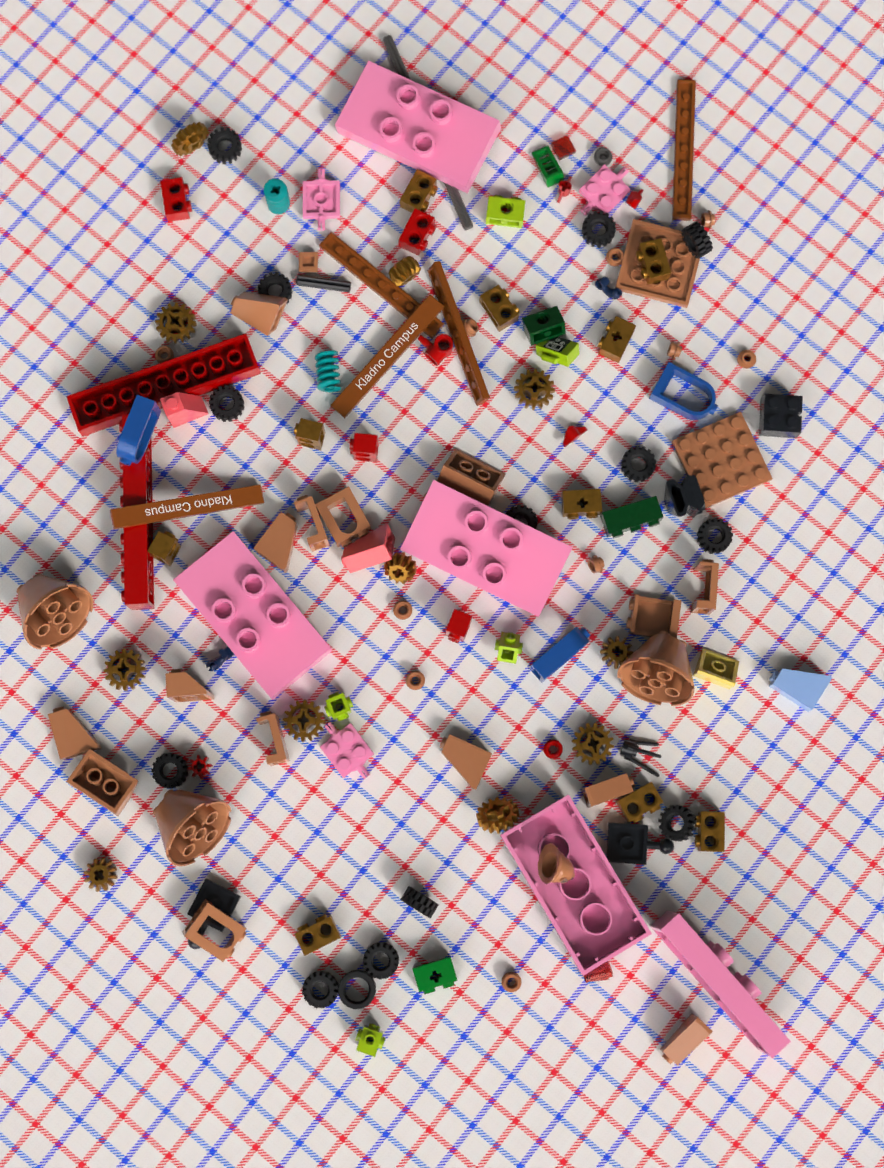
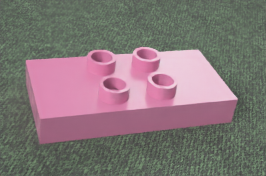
(418, 126)
(486, 548)
(252, 615)
(593, 908)
(731, 992)

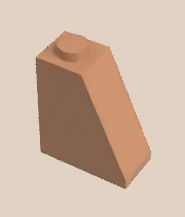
(259, 310)
(278, 541)
(70, 734)
(466, 759)
(608, 790)
(685, 1040)

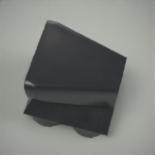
(684, 497)

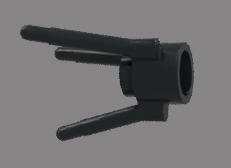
(630, 749)

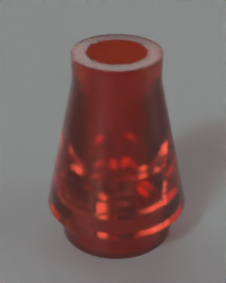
(600, 973)

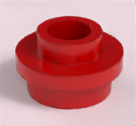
(557, 744)

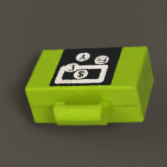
(558, 351)

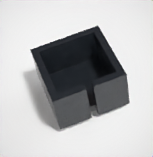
(780, 415)

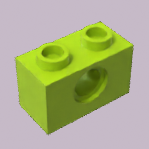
(511, 219)

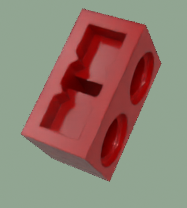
(172, 200)
(412, 231)
(364, 447)
(458, 626)

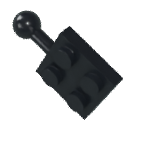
(629, 843)
(221, 898)

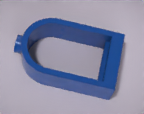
(657, 393)
(137, 430)
(560, 653)

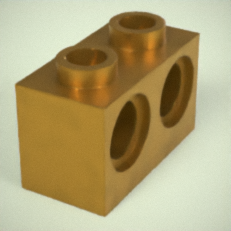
(414, 191)
(658, 260)
(495, 309)
(310, 433)
(164, 547)
(637, 798)
(717, 831)
(320, 940)

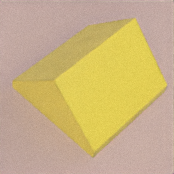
(716, 669)

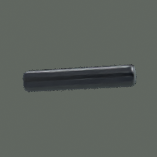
(323, 283)

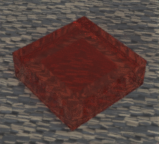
(563, 147)

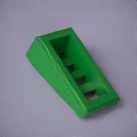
(553, 176)

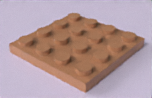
(681, 262)
(722, 459)

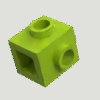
(508, 647)
(337, 698)
(370, 1047)

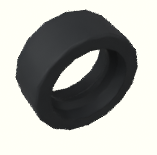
(342, 992)

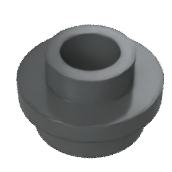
(603, 152)

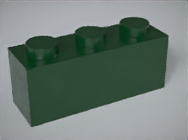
(631, 517)

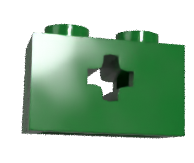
(423, 972)

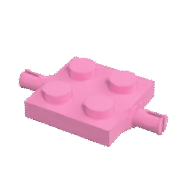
(604, 190)
(321, 199)
(347, 750)

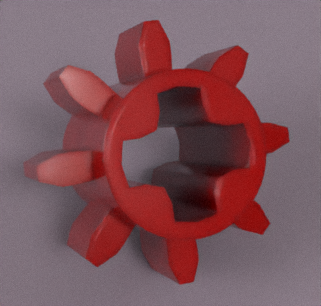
(196, 763)

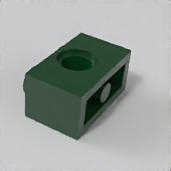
(544, 325)

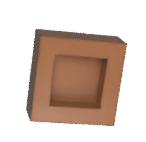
(308, 262)

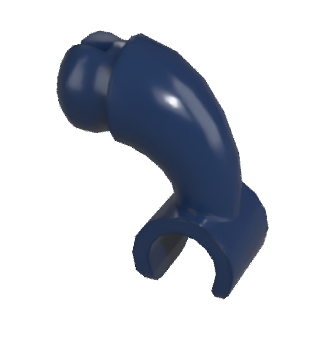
(602, 284)
(217, 662)

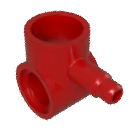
(433, 352)

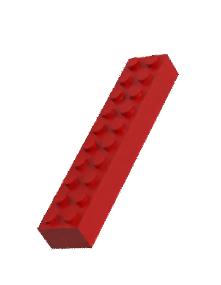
(189, 374)
(138, 563)

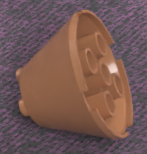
(52, 610)
(659, 671)
(190, 824)

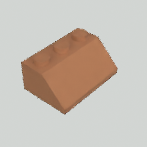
(471, 477)
(185, 688)
(103, 782)

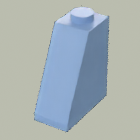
(800, 686)

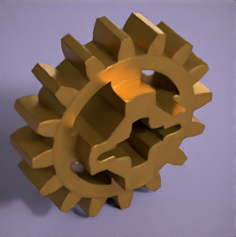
(190, 139)
(181, 317)
(526, 389)
(125, 678)
(304, 711)
(600, 741)
(497, 815)

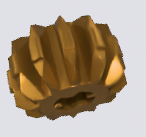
(404, 271)
(400, 568)
(611, 647)
(93, 875)

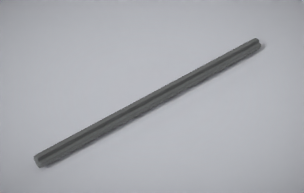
(453, 192)

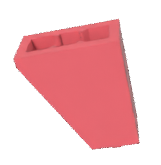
(183, 408)
(369, 550)

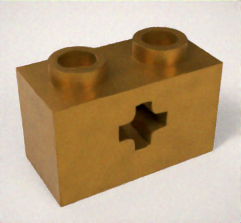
(624, 332)
(591, 499)

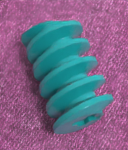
(276, 196)
(325, 371)

